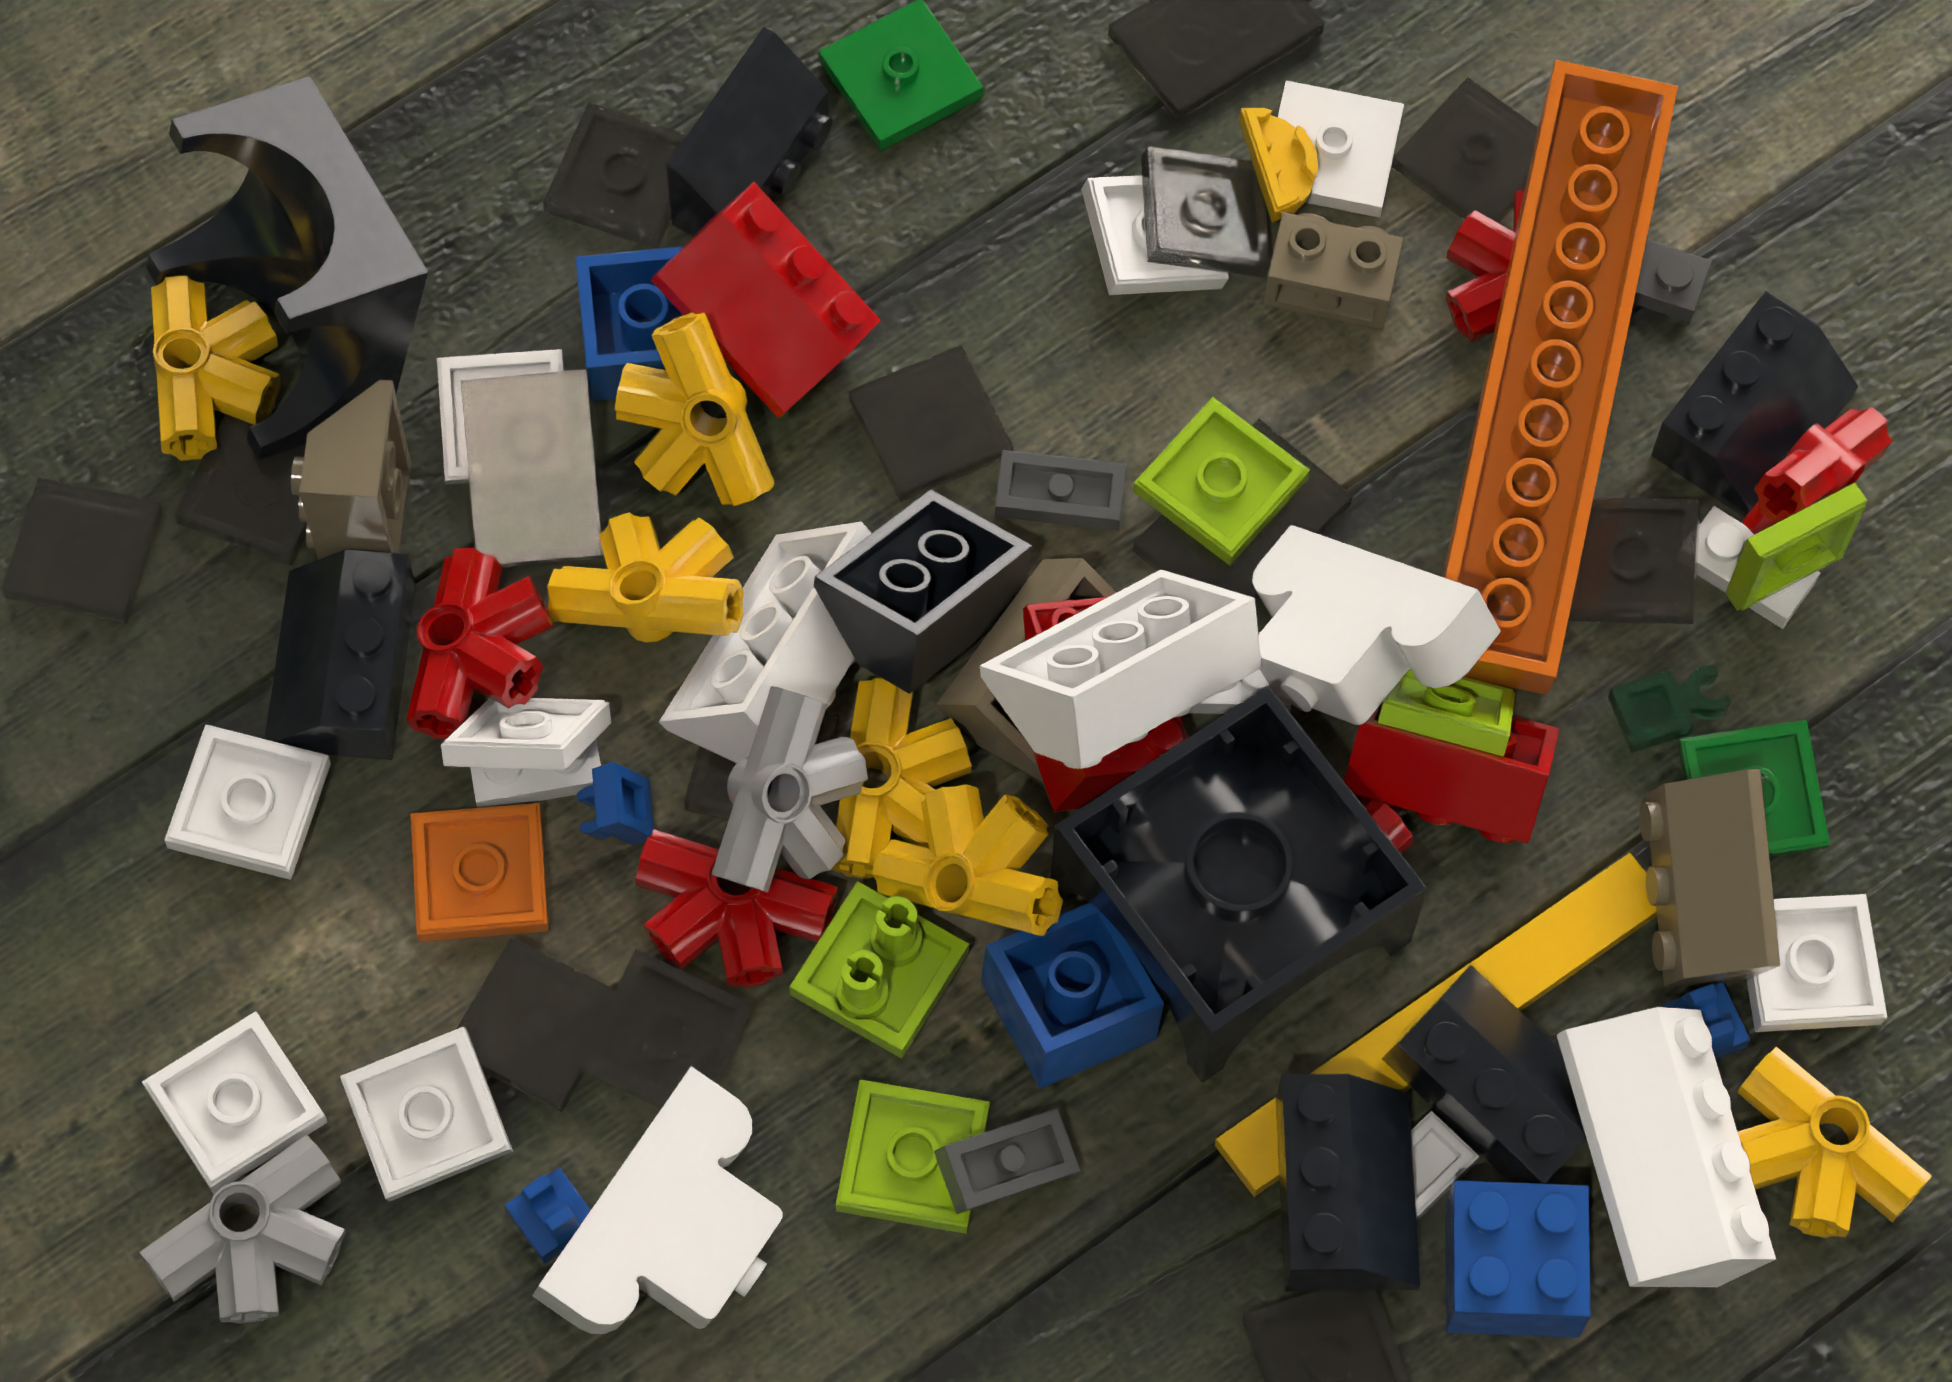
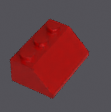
(768, 299)
(1456, 781)

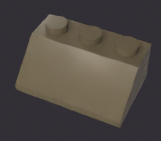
(355, 476)
(969, 698)
(1710, 879)

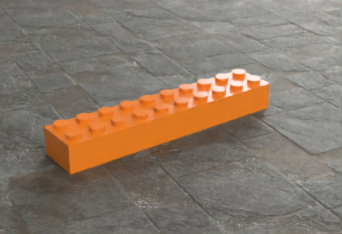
(1557, 362)

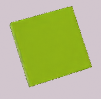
(1221, 481)
(1796, 547)
(1461, 713)
(892, 1158)

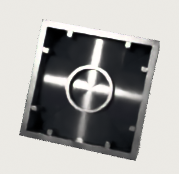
(309, 245)
(1237, 873)

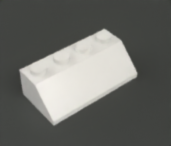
(781, 643)
(1125, 666)
(1666, 1149)

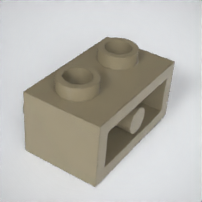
(1333, 270)

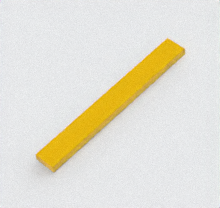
(1519, 967)

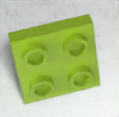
(879, 968)

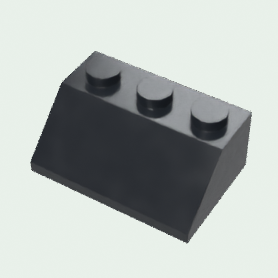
(749, 134)
(1754, 403)
(922, 588)
(343, 654)
(1492, 1079)
(1346, 1185)

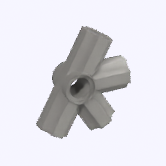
(802, 780)
(248, 1259)

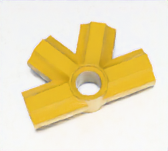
(217, 364)
(688, 434)
(649, 586)
(909, 761)
(975, 855)
(1824, 1171)

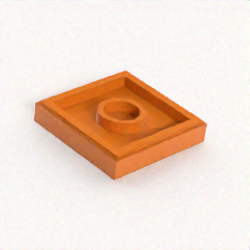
(479, 872)

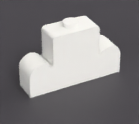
(1358, 622)
(669, 1220)

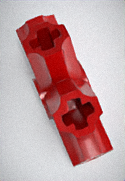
(1485, 251)
(1819, 466)
(473, 642)
(741, 923)

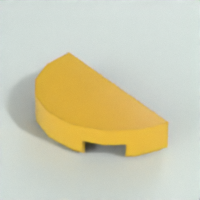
(1281, 158)

